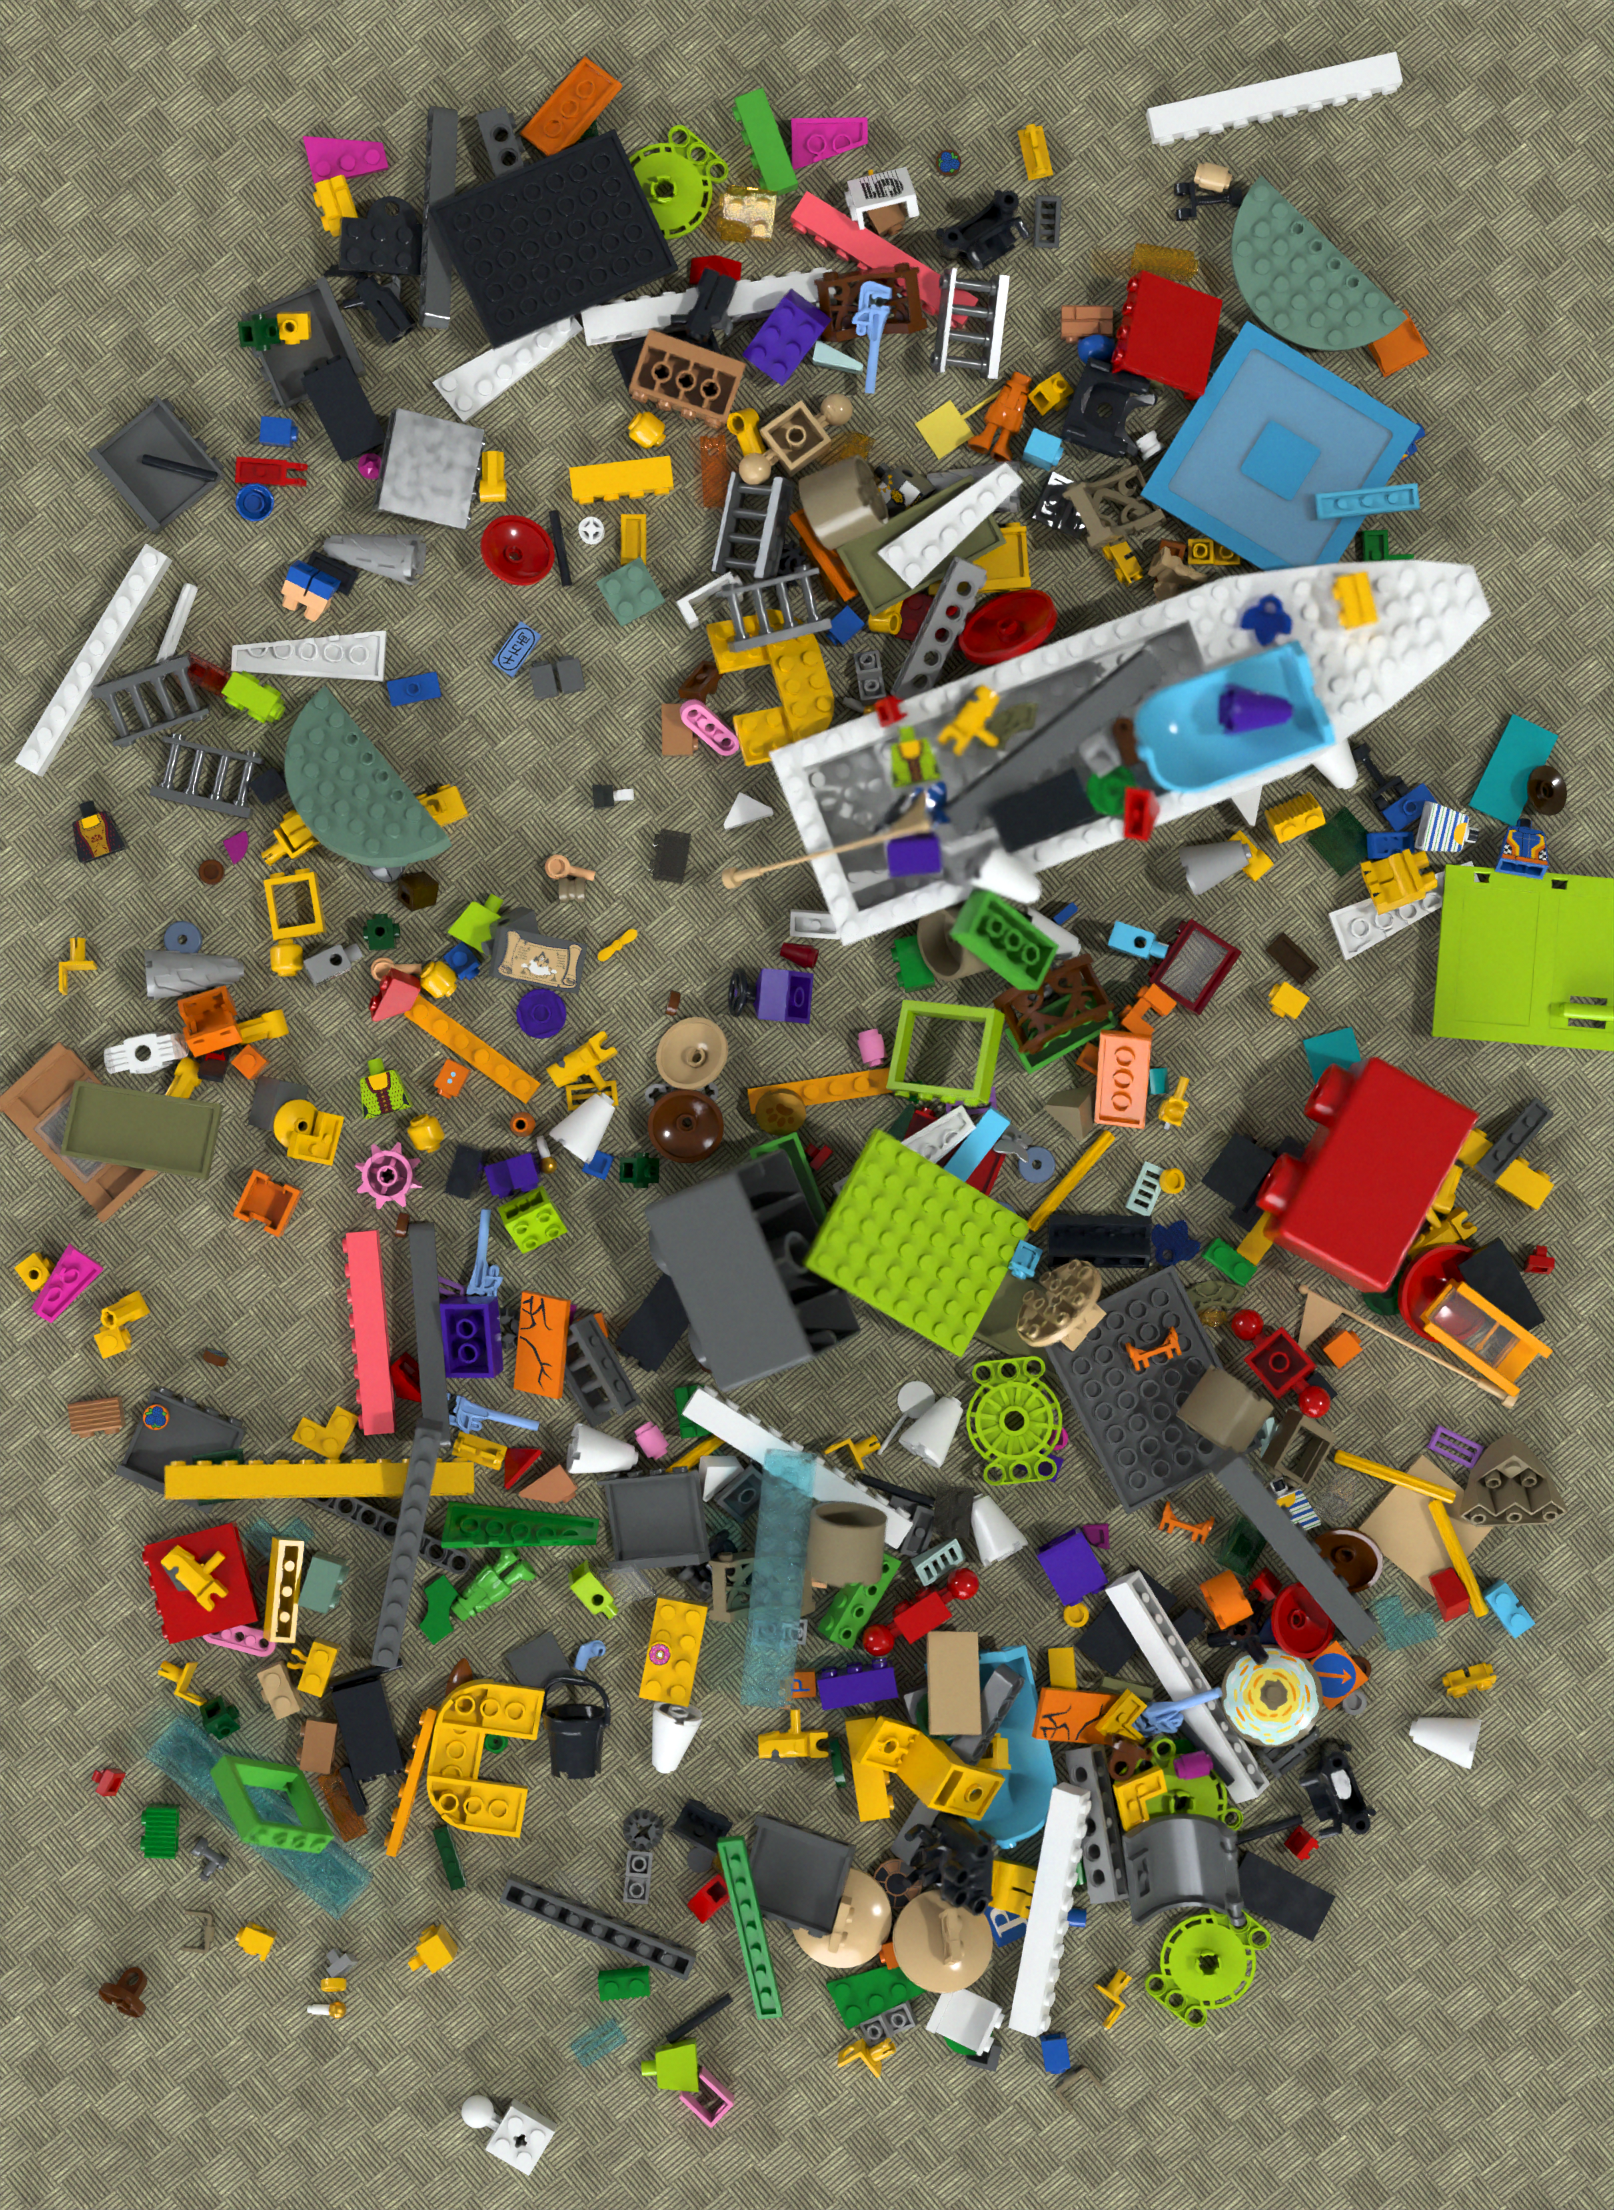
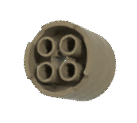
(843, 502)
(941, 951)
(1225, 1410)
(846, 1543)

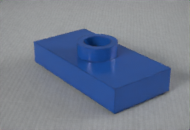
(414, 689)
(1407, 808)
(1389, 843)

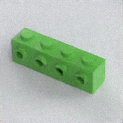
(765, 142)
(855, 1605)

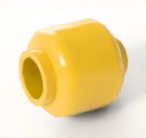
(646, 430)
(286, 958)
(438, 979)
(426, 1133)

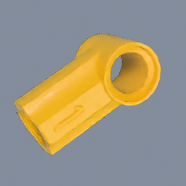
(746, 432)
(493, 485)
(887, 621)
(1259, 863)
(267, 1026)
(185, 1079)
(1445, 1198)
(127, 1309)

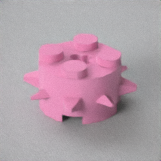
(381, 1162)

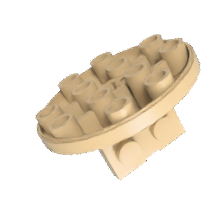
(1065, 1309)
(859, 1928)
(941, 1944)

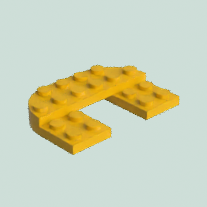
(799, 680)
(457, 1750)

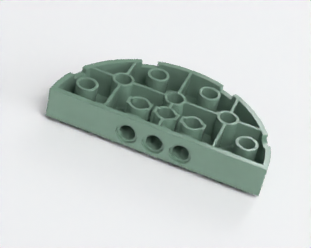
(1301, 281)
(352, 793)

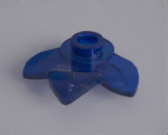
(1266, 624)
(1175, 1240)

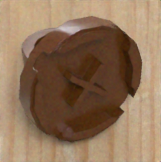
(1125, 1750)
(125, 1995)

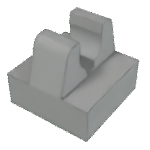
(340, 1963)

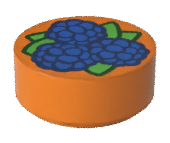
(156, 1417)

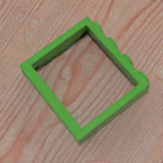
(234, 1772)

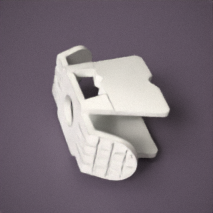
(162, 1046)

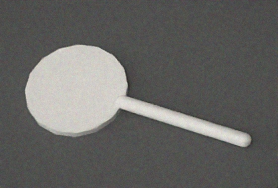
(913, 1401)

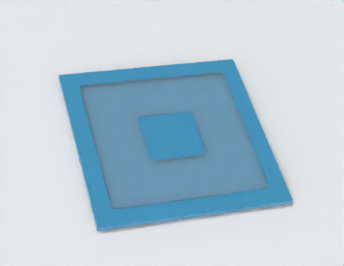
(1266, 444)

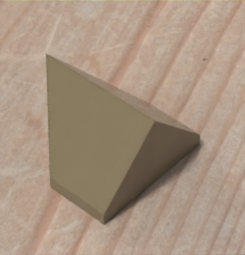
(1074, 1109)

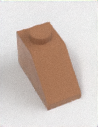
(552, 1486)

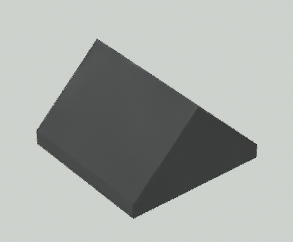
(270, 1096)
(742, 1494)

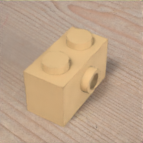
(280, 1690)

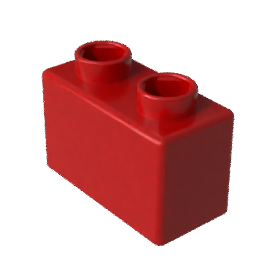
(1365, 1172)

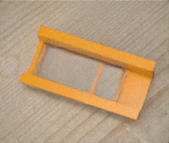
(1482, 1334)

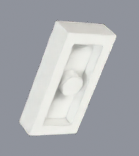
(812, 924)

